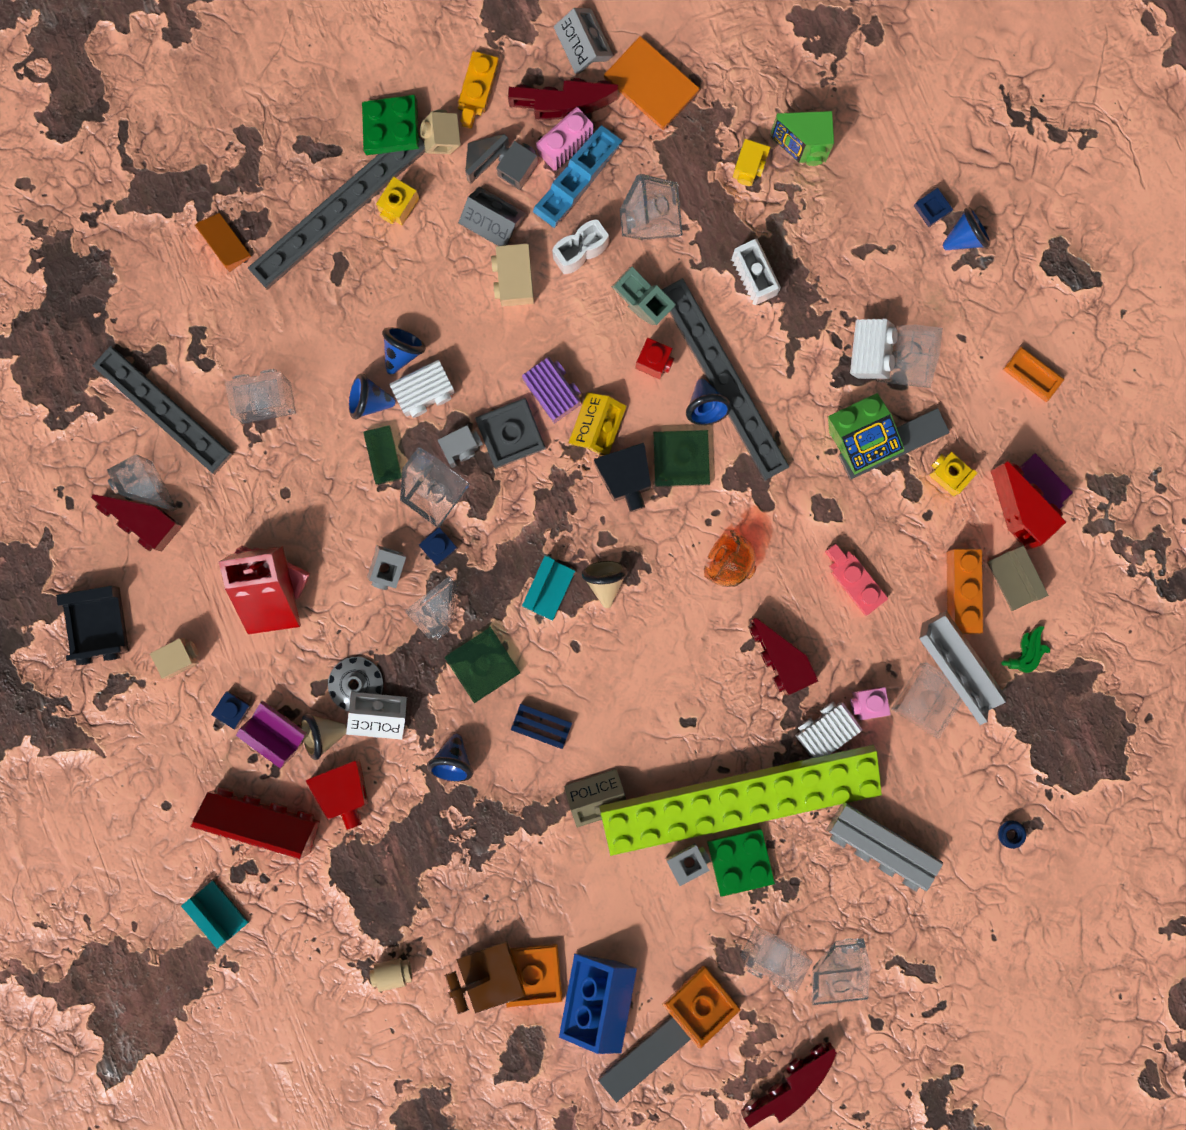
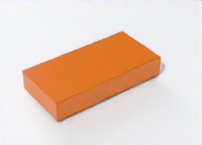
(1033, 374)

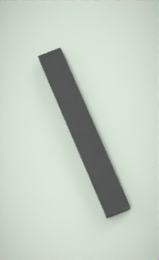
(332, 214)
(725, 380)

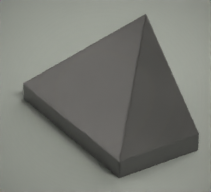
(482, 154)

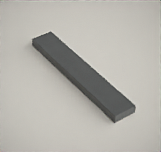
(162, 410)

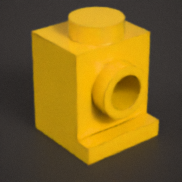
(750, 162)
(941, 474)

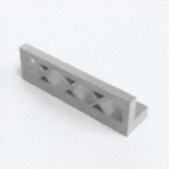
(961, 666)

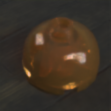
(732, 561)

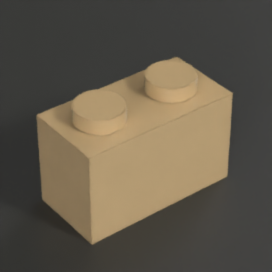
(514, 275)

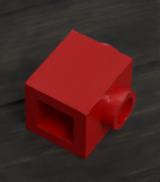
(654, 358)

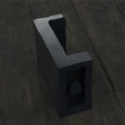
(94, 624)

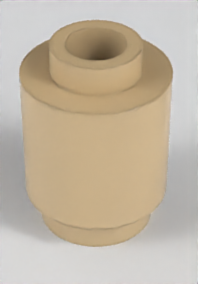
(391, 974)

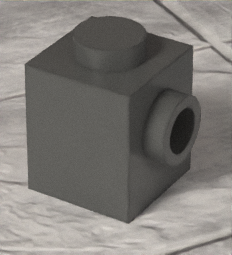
(517, 164)

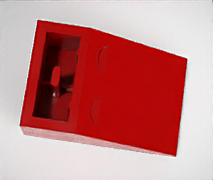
(1024, 508)
(260, 589)

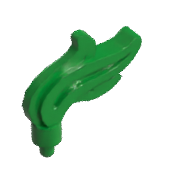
(1031, 652)

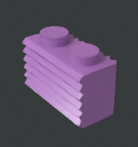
(552, 389)

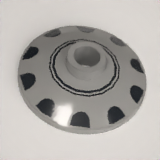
(352, 668)

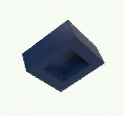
(933, 207)
(438, 546)
(231, 710)

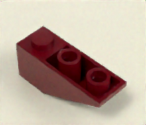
(148, 522)
(788, 663)

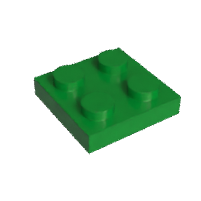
(390, 125)
(740, 862)

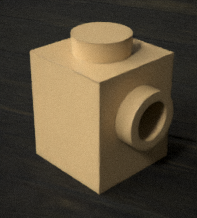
(440, 132)
(175, 658)

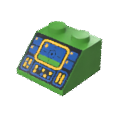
(805, 135)
(865, 433)

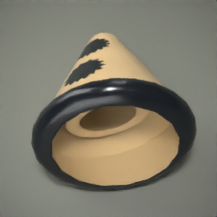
(605, 580)
(321, 734)

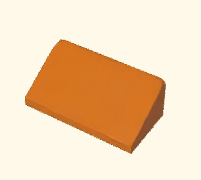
(223, 241)

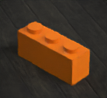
(965, 589)

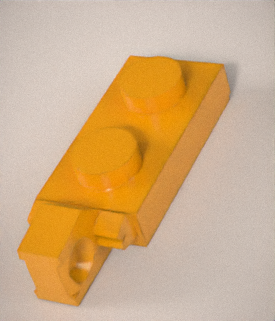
(477, 87)

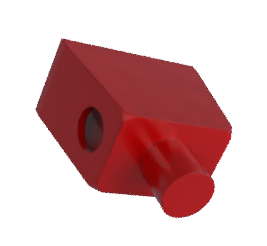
(341, 792)

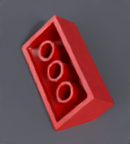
(256, 823)

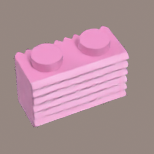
(565, 138)

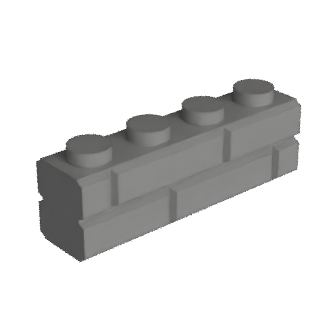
(885, 847)

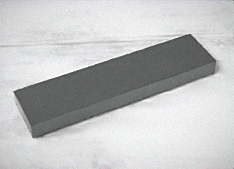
(912, 435)
(643, 1059)

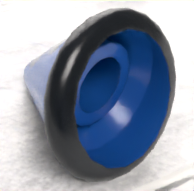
(967, 233)
(400, 348)
(367, 398)
(707, 405)
(451, 761)

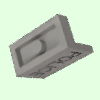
(582, 39)

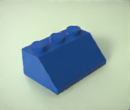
(597, 1004)

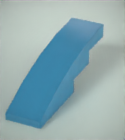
(577, 176)

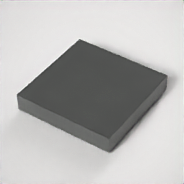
(510, 433)

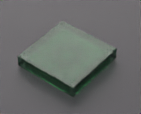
(681, 458)
(482, 665)

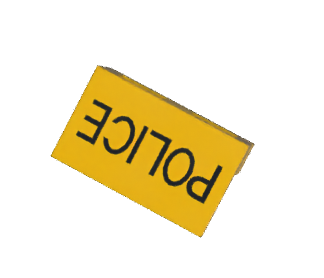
(597, 423)

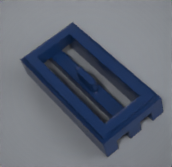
(519, 718)

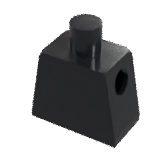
(626, 475)

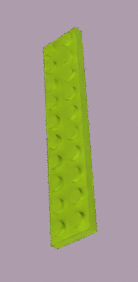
(741, 800)

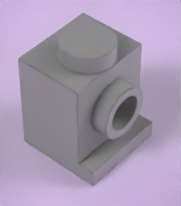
(460, 445)
(391, 577)
(685, 874)

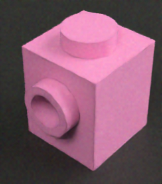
(870, 703)

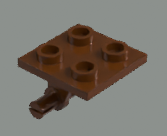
(488, 978)

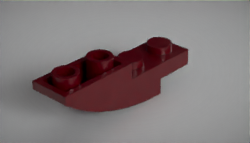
(555, 104)
(803, 1080)

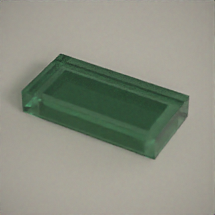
(383, 455)

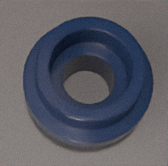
(1020, 834)

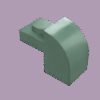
(643, 299)

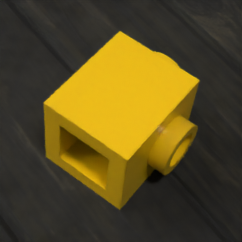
(397, 201)

